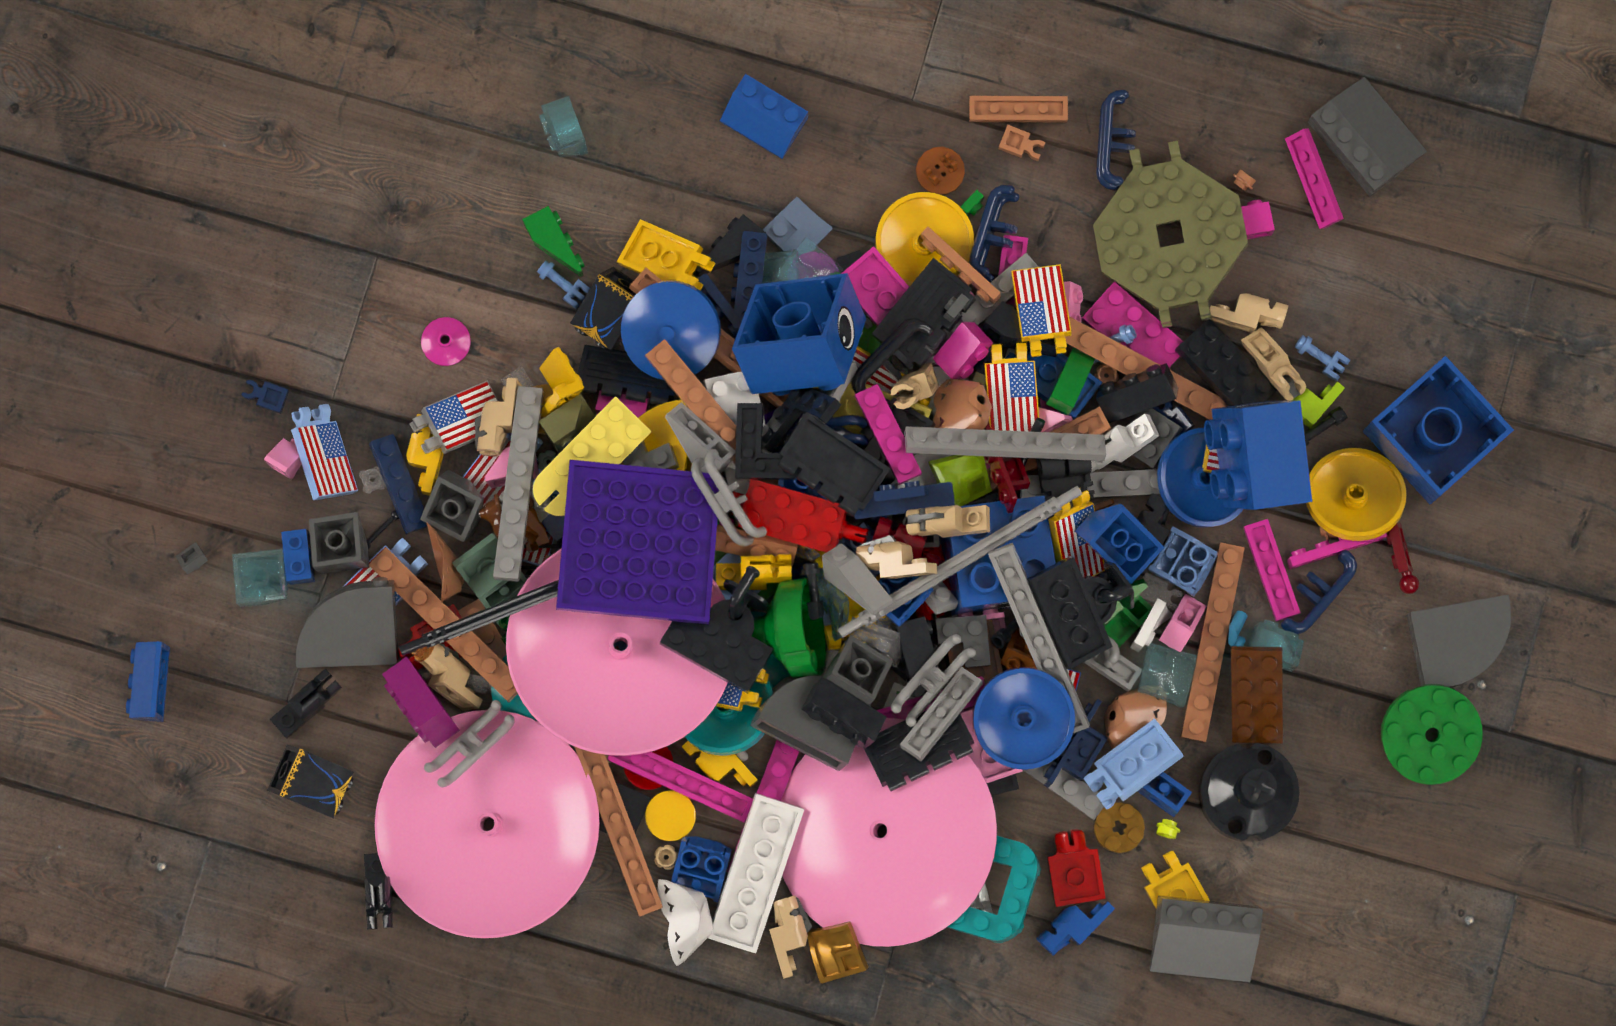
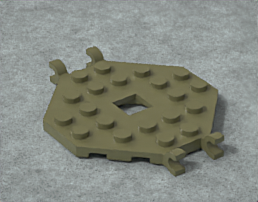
(1180, 272)

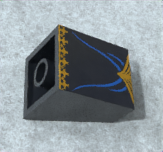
(603, 308)
(311, 781)

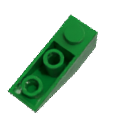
(548, 237)

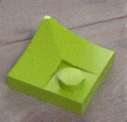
(967, 475)

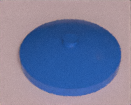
(671, 313)
(1185, 484)
(1024, 718)

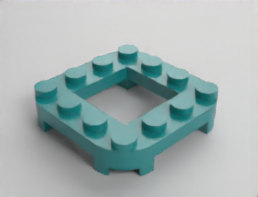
(1015, 900)

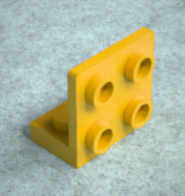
(562, 380)

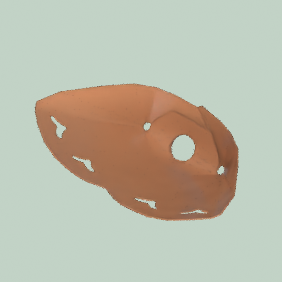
(960, 405)
(444, 556)
(1132, 713)

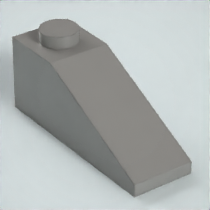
(698, 437)
(854, 579)

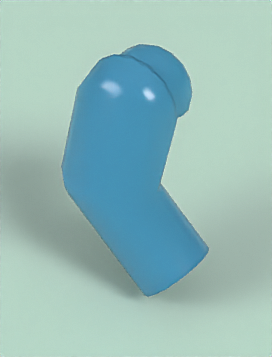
(1235, 628)

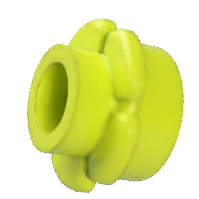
(1167, 829)

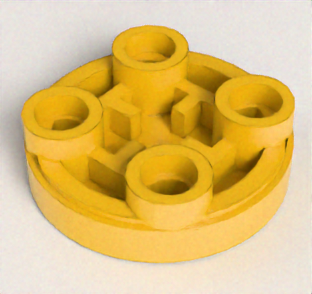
(670, 816)

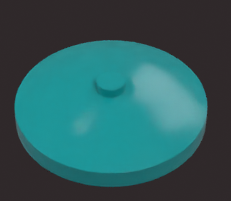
(729, 730)

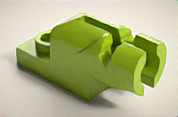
(1313, 406)

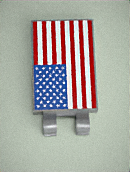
(453, 418)

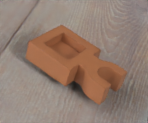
(1017, 141)

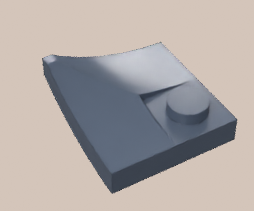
(795, 224)

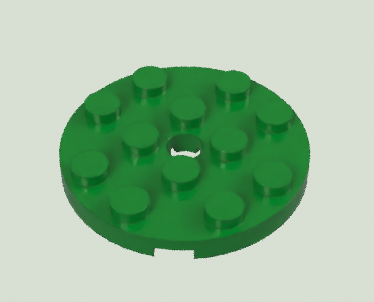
(1427, 708)

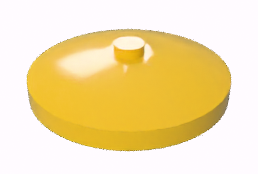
(901, 228)
(1356, 494)

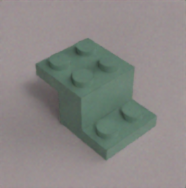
(477, 570)

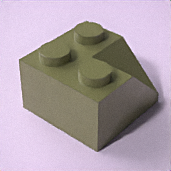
(567, 422)

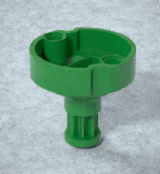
(791, 633)

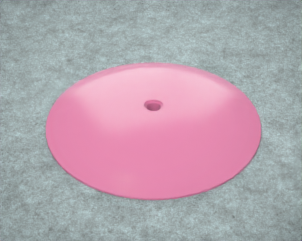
(601, 695)
(914, 876)
(497, 878)

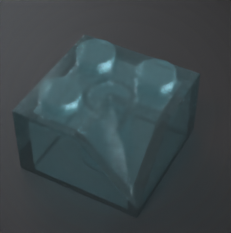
(564, 129)
(259, 577)
(1269, 635)

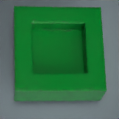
(973, 204)

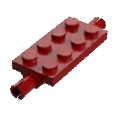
(798, 516)

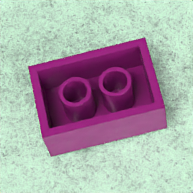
(419, 703)

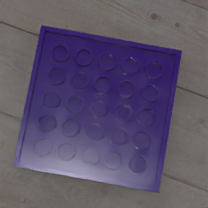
(637, 543)

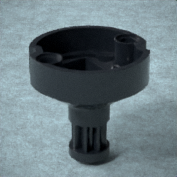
(1249, 792)

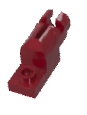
(900, 534)

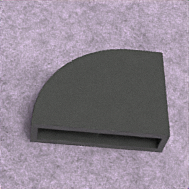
(351, 627)
(1459, 639)
(785, 721)

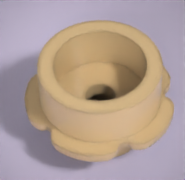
(661, 852)

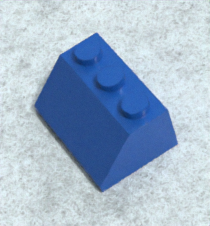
(764, 116)
(1120, 540)
(148, 681)

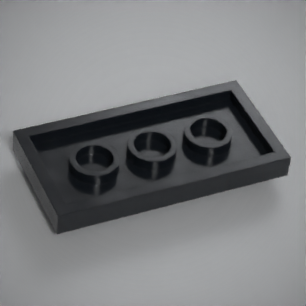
(1224, 366)

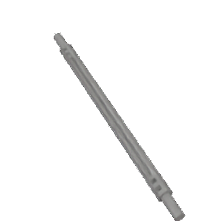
(965, 558)

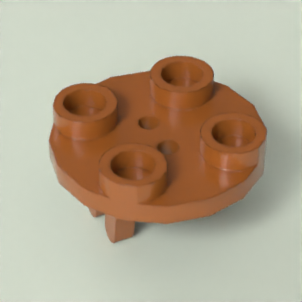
(949, 163)

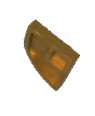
(836, 952)

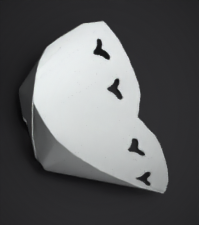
(688, 918)

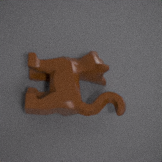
(535, 531)

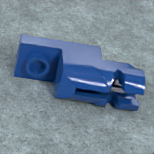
(1073, 925)

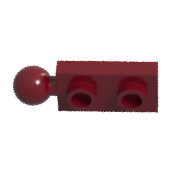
(1401, 560)

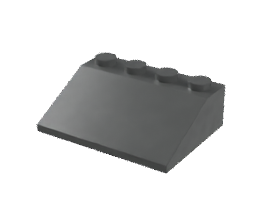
(1366, 136)
(1205, 938)

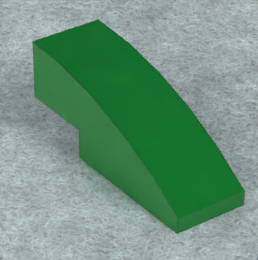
(1070, 381)

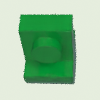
(1128, 621)

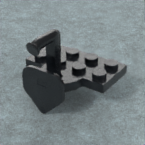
(1074, 610)
(726, 643)

